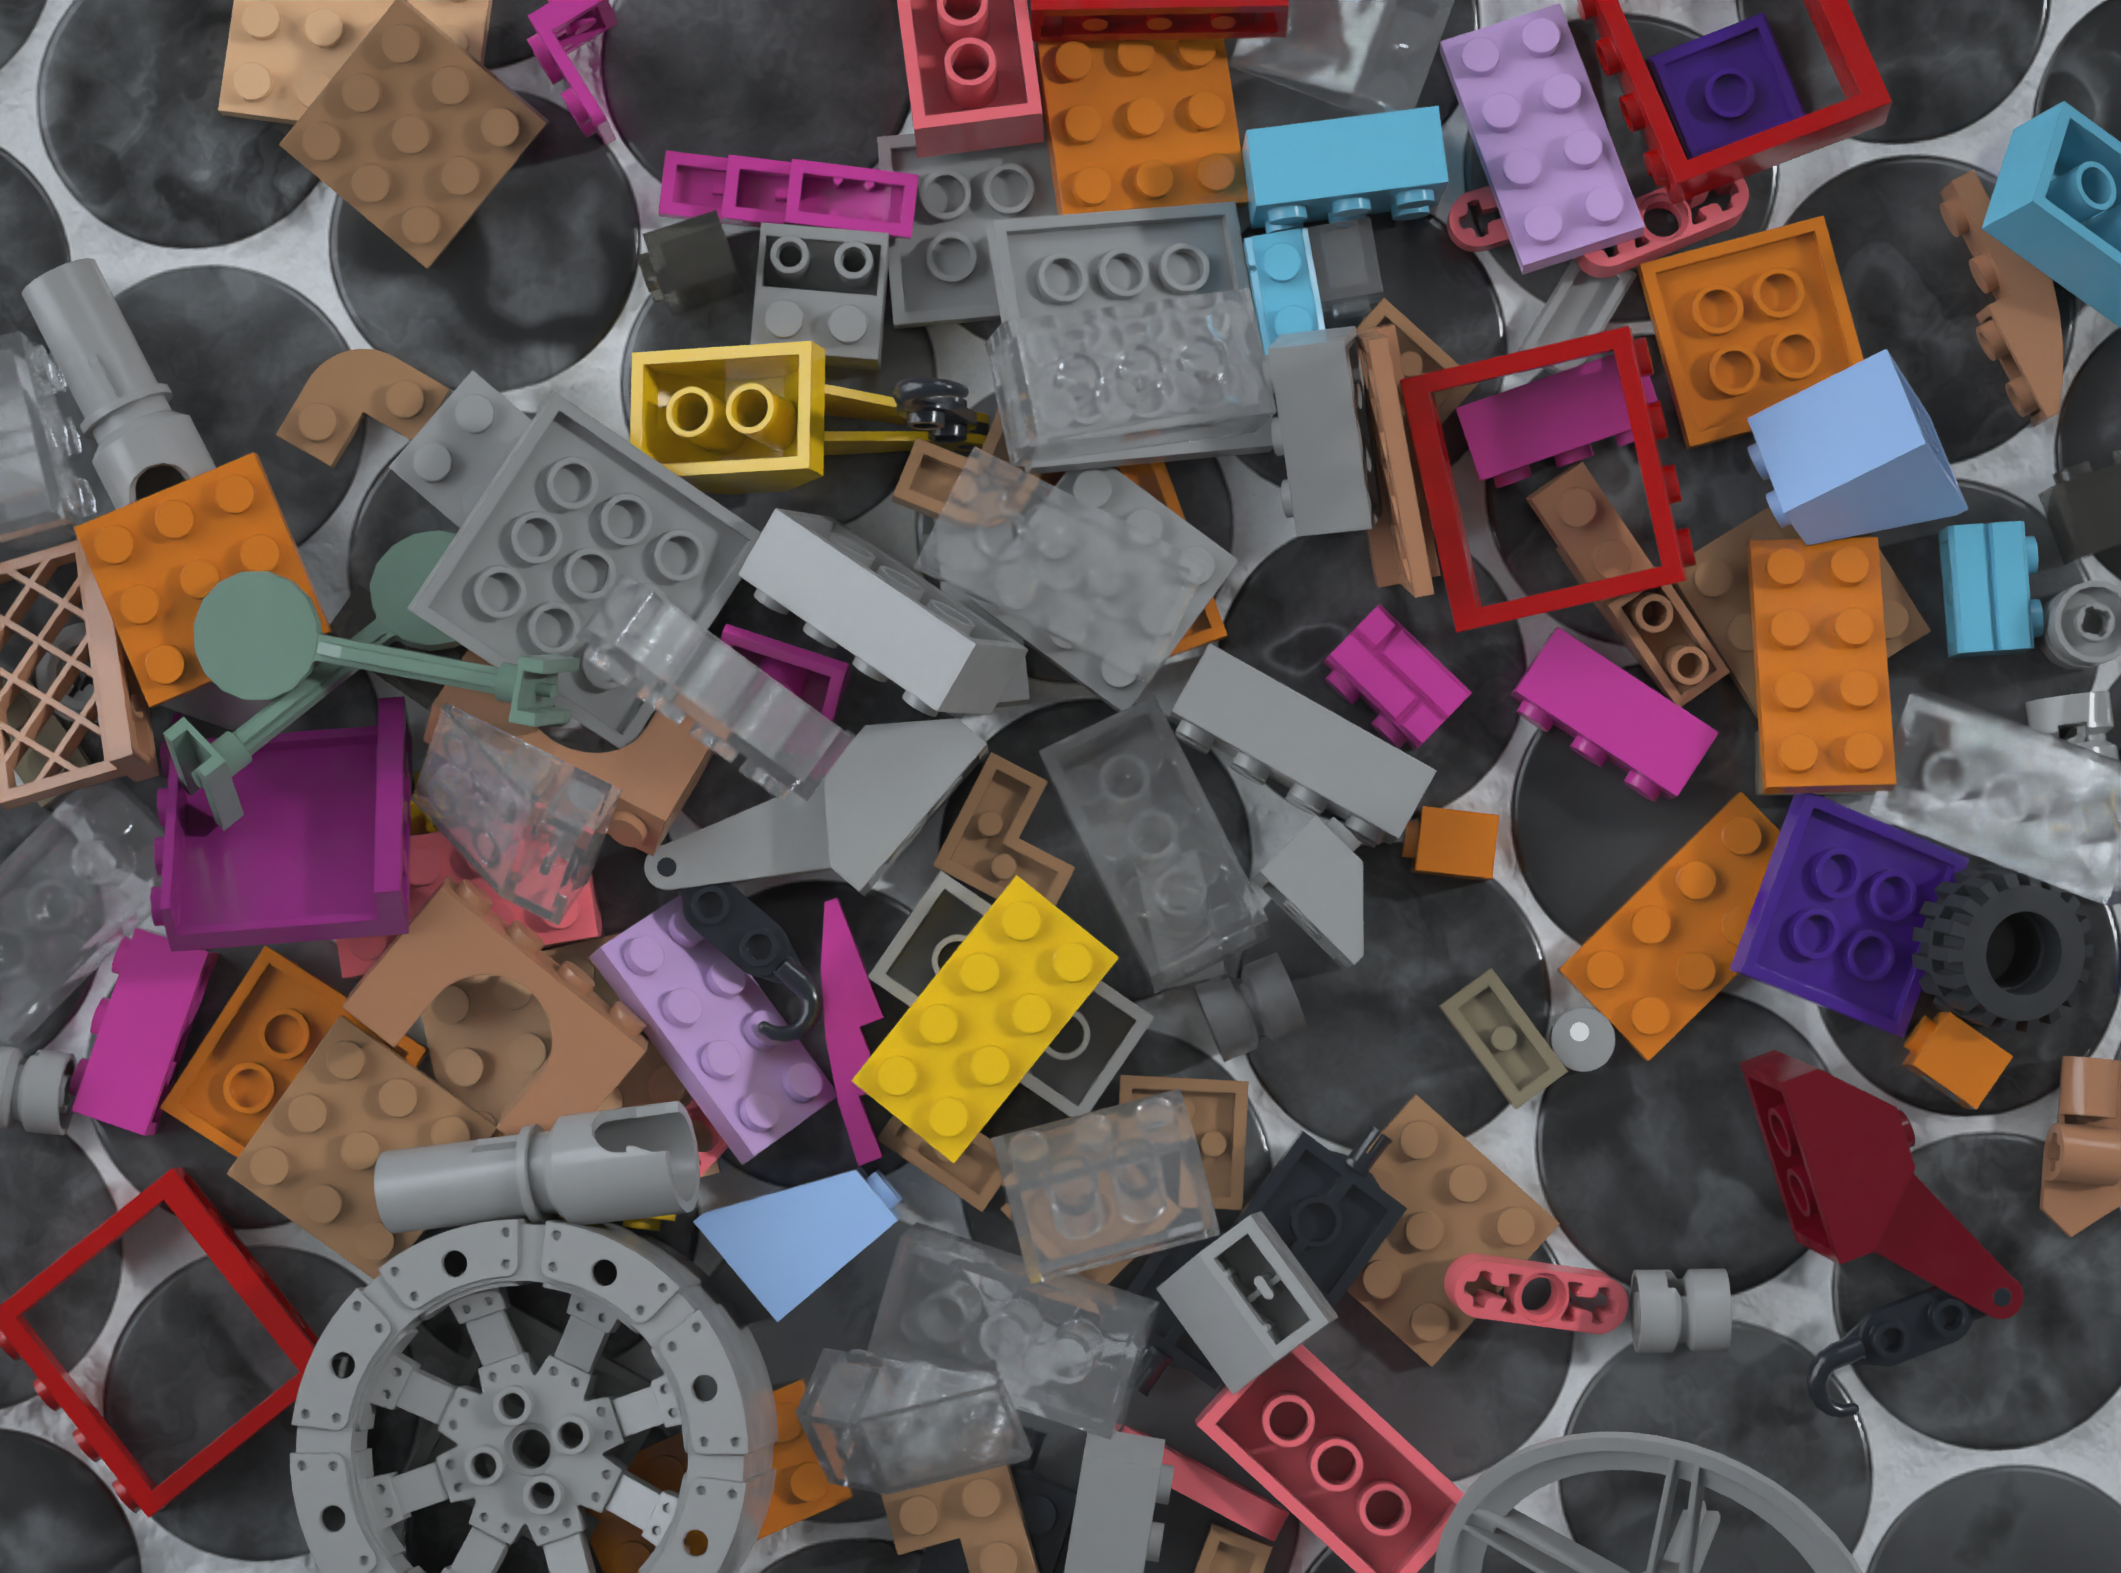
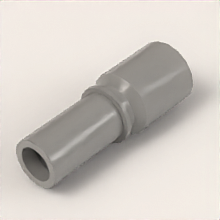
(123, 405)
(584, 1168)

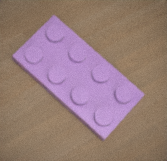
(1541, 139)
(705, 1027)

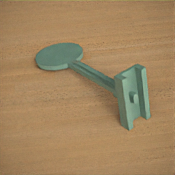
(392, 589)
(264, 637)

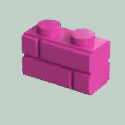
(1394, 679)

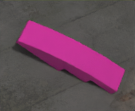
(788, 193)
(847, 1007)

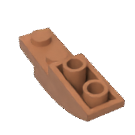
(2025, 318)
(1648, 622)

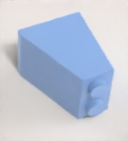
(1854, 456)
(801, 1234)

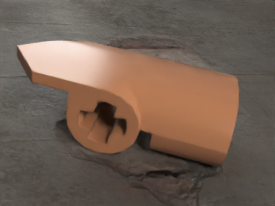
(2084, 1145)

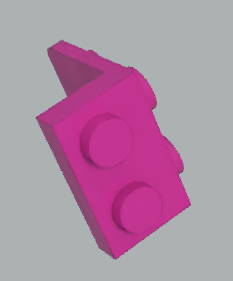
(559, 30)

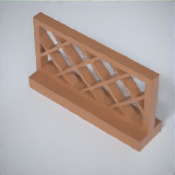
(1403, 537)
(117, 697)

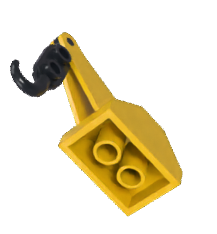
(757, 412)

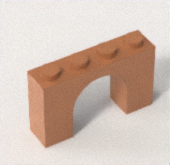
(652, 771)
(462, 938)

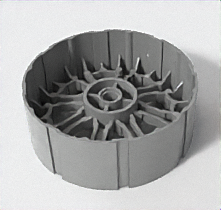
(655, 1294)

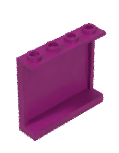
(312, 854)

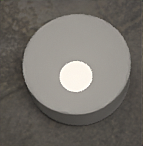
(1582, 1039)

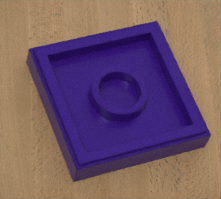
(1725, 86)

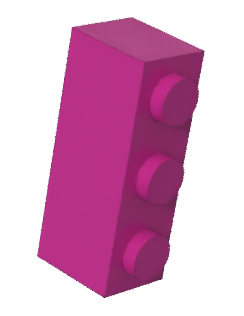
(1547, 420)
(1612, 716)
(142, 1032)

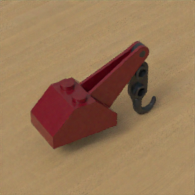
(1855, 1192)

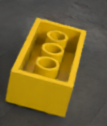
(985, 1019)

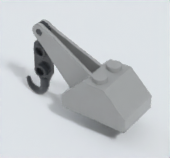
(853, 823)

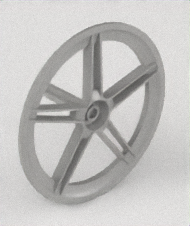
(1488, 1514)

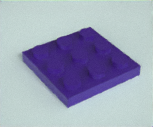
(1843, 913)

